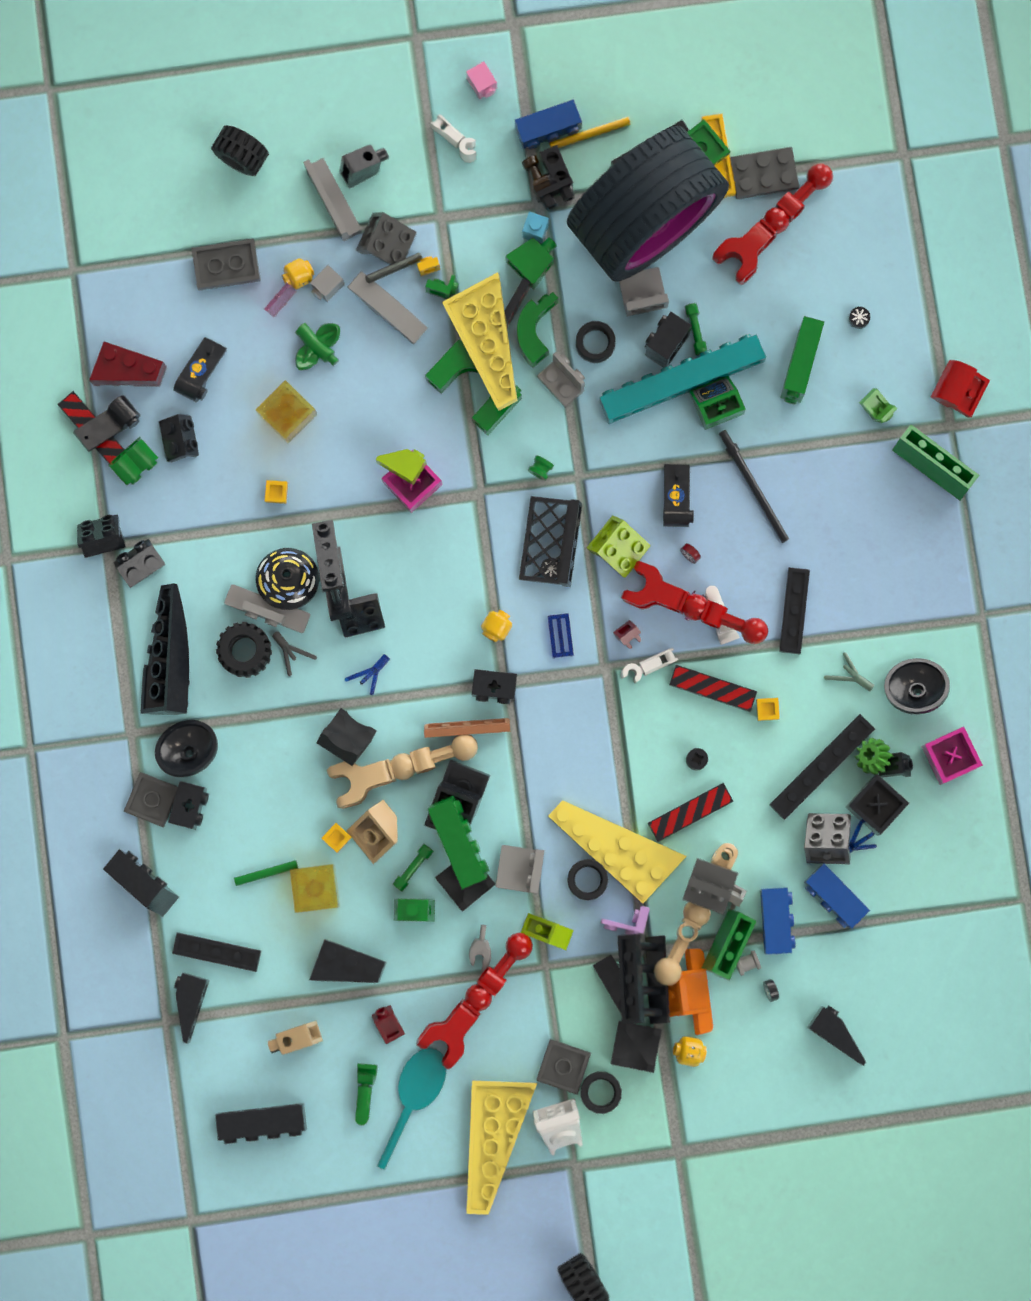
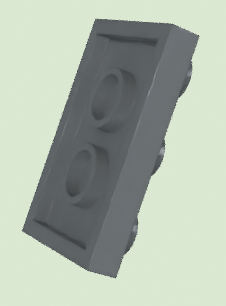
(764, 173)
(226, 264)

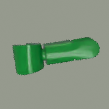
(365, 1076)

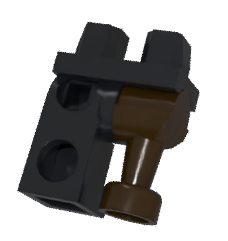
(554, 182)

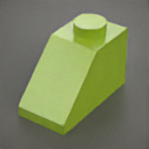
(404, 464)
(547, 931)

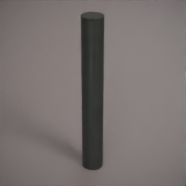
(393, 268)

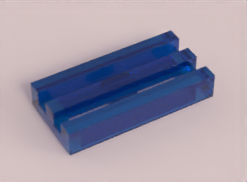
(562, 652)

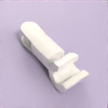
(455, 138)
(725, 633)
(649, 665)

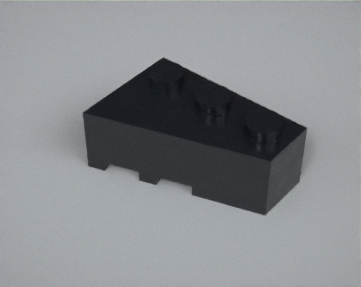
(140, 883)
(346, 965)

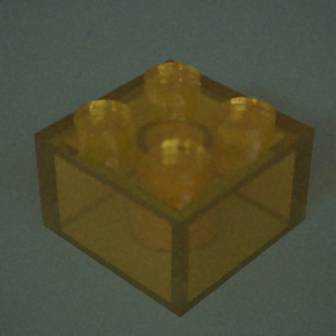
(286, 411)
(314, 888)

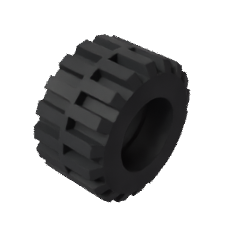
(240, 150)
(226, 644)
(582, 1280)

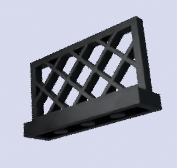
(569, 541)

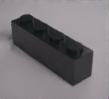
(261, 1122)

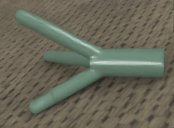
(856, 676)

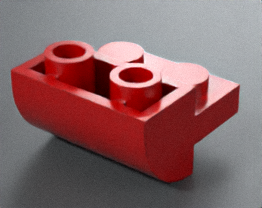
(960, 387)

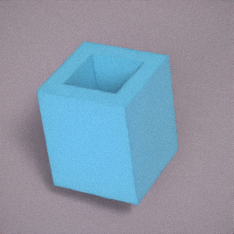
(535, 227)

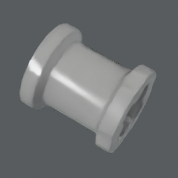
(748, 963)

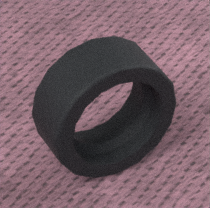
(603, 327)
(603, 876)
(598, 1108)

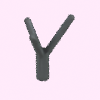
(287, 650)

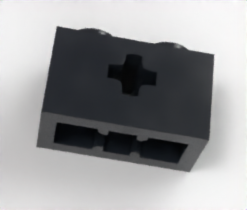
(485, 678)
(184, 794)

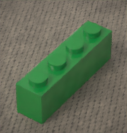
(935, 462)
(458, 842)

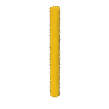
(591, 133)

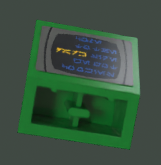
(717, 402)

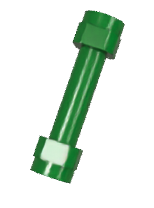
(691, 312)
(402, 882)

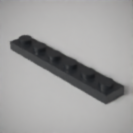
(821, 767)

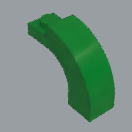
(529, 344)

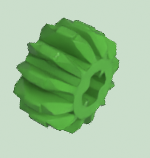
(873, 748)

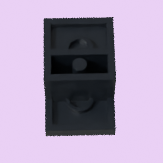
(465, 785)

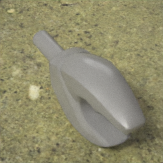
(480, 947)

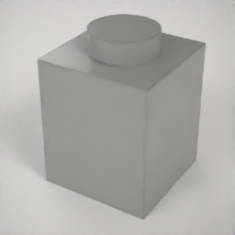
(326, 284)

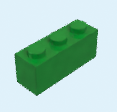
(729, 944)

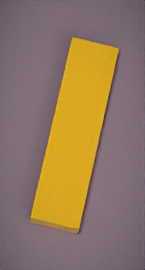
(724, 166)

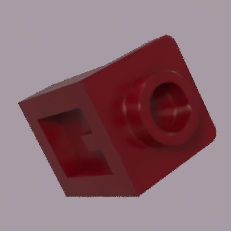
(387, 1024)

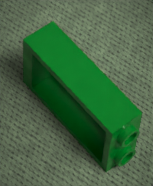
(802, 360)

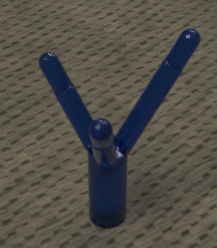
(373, 670)
(854, 846)

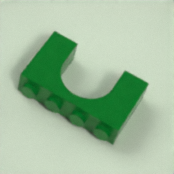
(449, 367)

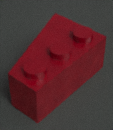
(125, 367)

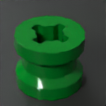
(540, 468)

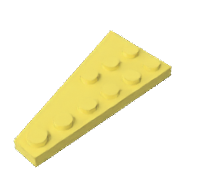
(483, 330)
(627, 856)
(494, 1127)

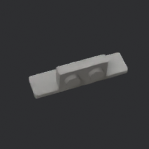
(256, 607)

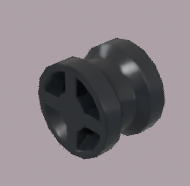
(697, 762)

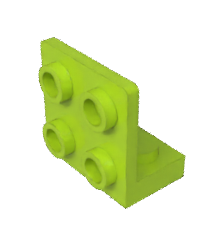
(619, 545)

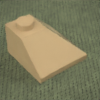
(375, 831)

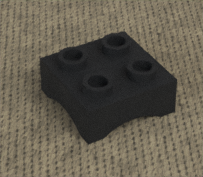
(346, 737)
(465, 896)
(636, 1047)

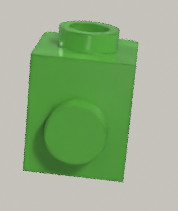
(877, 406)

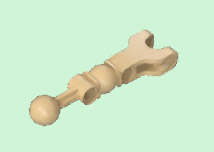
(400, 767)
(668, 969)

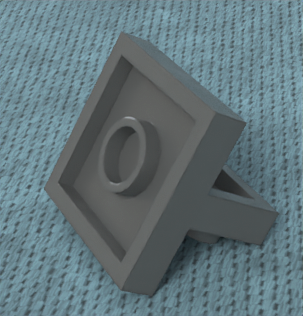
(710, 886)

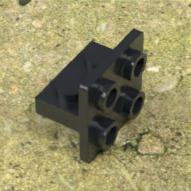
(100, 536)
(365, 616)

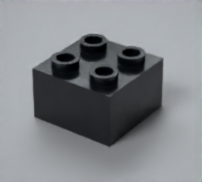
(668, 339)
(877, 805)

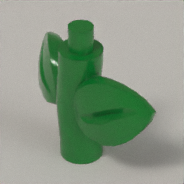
(316, 345)

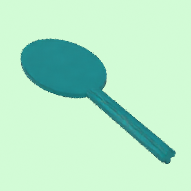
(417, 1088)

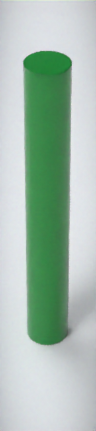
(265, 873)

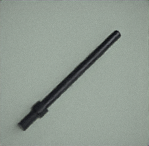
(733, 450)

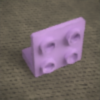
(639, 917)

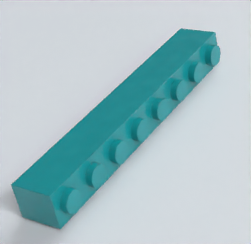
(682, 378)

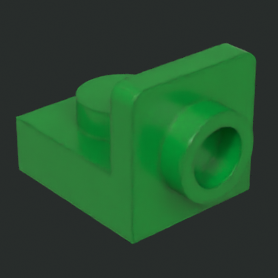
(438, 287)

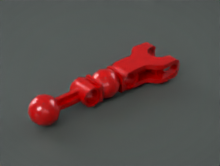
(773, 223)
(692, 606)
(476, 999)

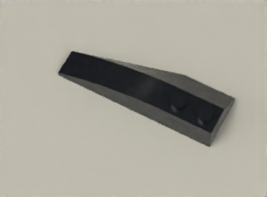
(167, 673)

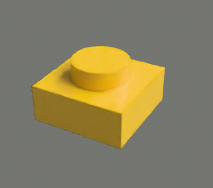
(428, 265)
(276, 492)
(767, 709)
(336, 837)

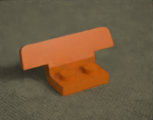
(691, 993)

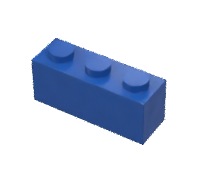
(548, 124)
(836, 897)
(777, 921)

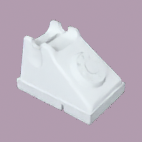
(559, 1125)

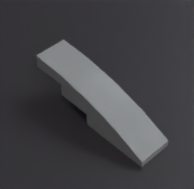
(388, 308)

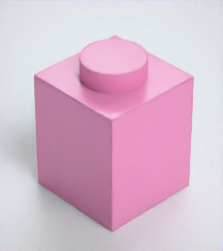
(482, 80)

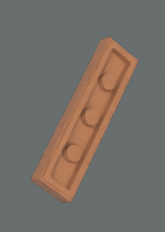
(466, 727)

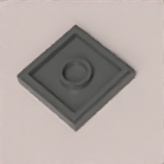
(151, 799)
(563, 1066)

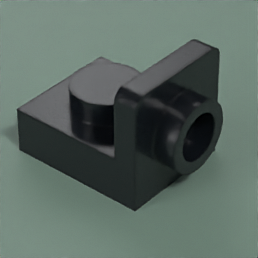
(900, 765)

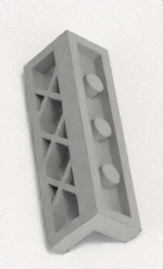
(332, 198)

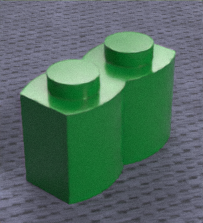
(133, 461)

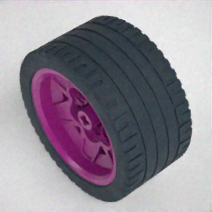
(647, 203)

